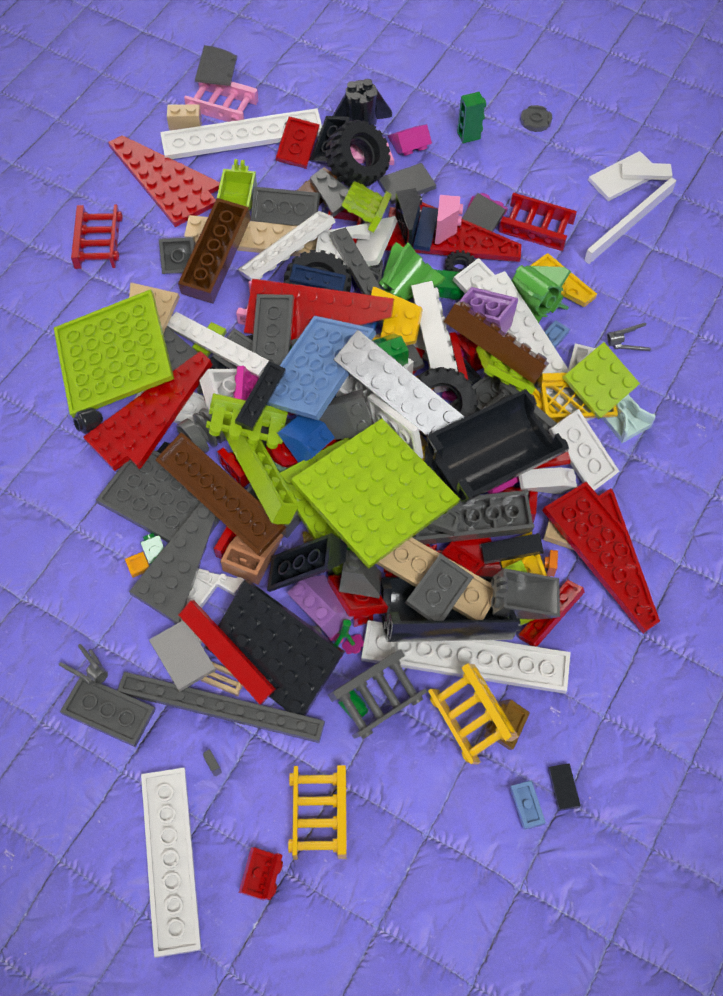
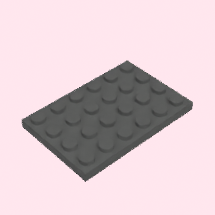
(149, 498)

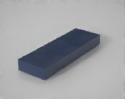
(426, 229)
(317, 278)

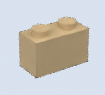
(183, 116)

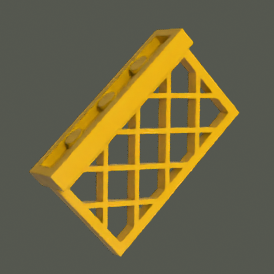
(555, 381)

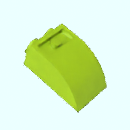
(238, 184)

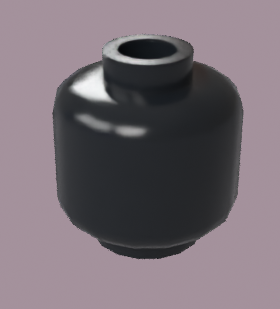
(87, 420)

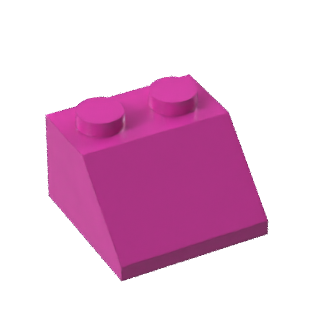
(411, 139)

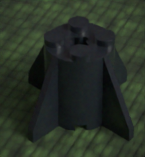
(363, 102)

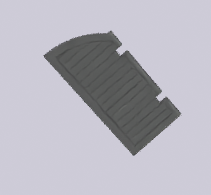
(216, 66)

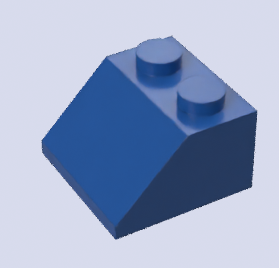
(305, 437)

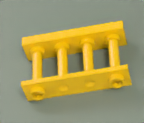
(493, 713)
(337, 822)

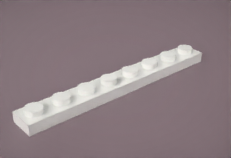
(217, 344)

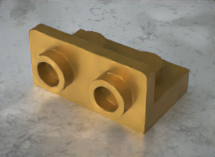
(516, 715)

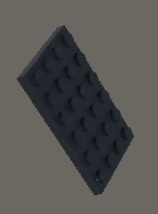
(280, 647)

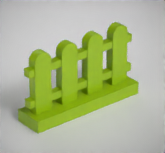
(366, 204)
(230, 407)

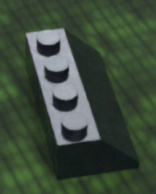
(306, 561)

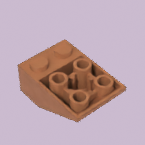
(245, 563)

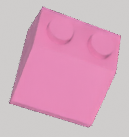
(448, 217)

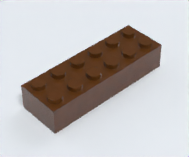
(214, 250)

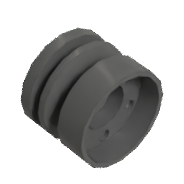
(198, 432)

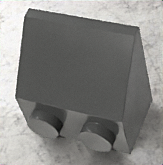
(175, 253)
(358, 578)

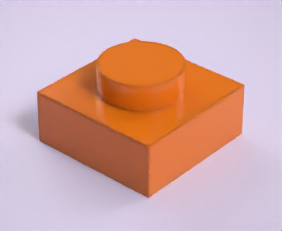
(551, 563)

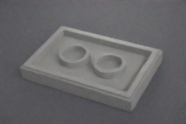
(182, 655)

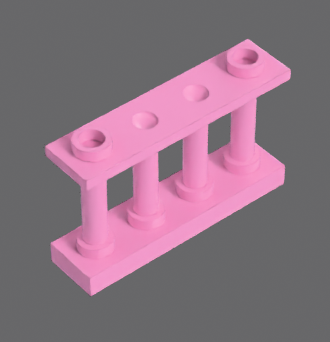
(234, 91)

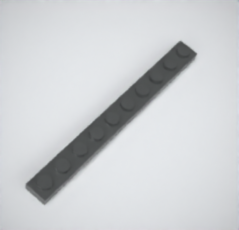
(364, 277)
(222, 707)

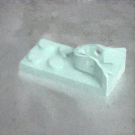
(630, 420)

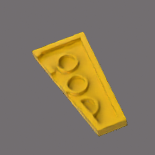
(573, 287)

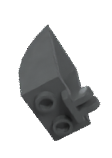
(525, 593)

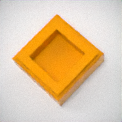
(137, 564)

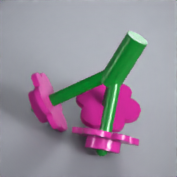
(353, 644)

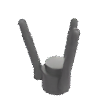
(617, 337)
(95, 670)

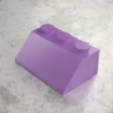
(495, 306)
(320, 603)

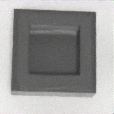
(212, 763)

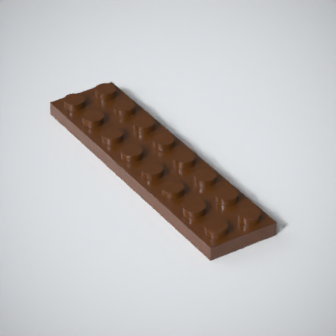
(220, 493)

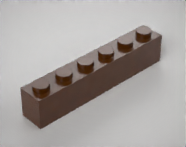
(496, 342)

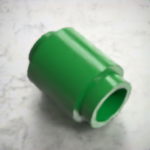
(358, 703)

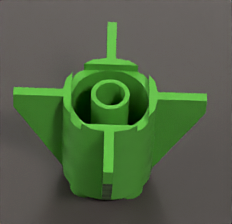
(407, 269)
(541, 288)

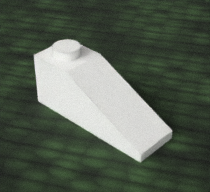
(549, 480)

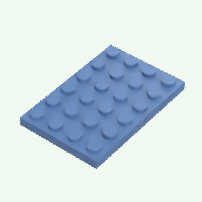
(311, 373)

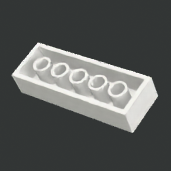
(433, 329)

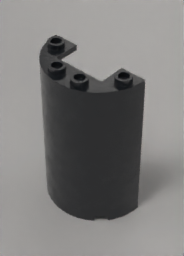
(492, 446)
(407, 625)

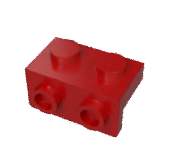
(261, 874)

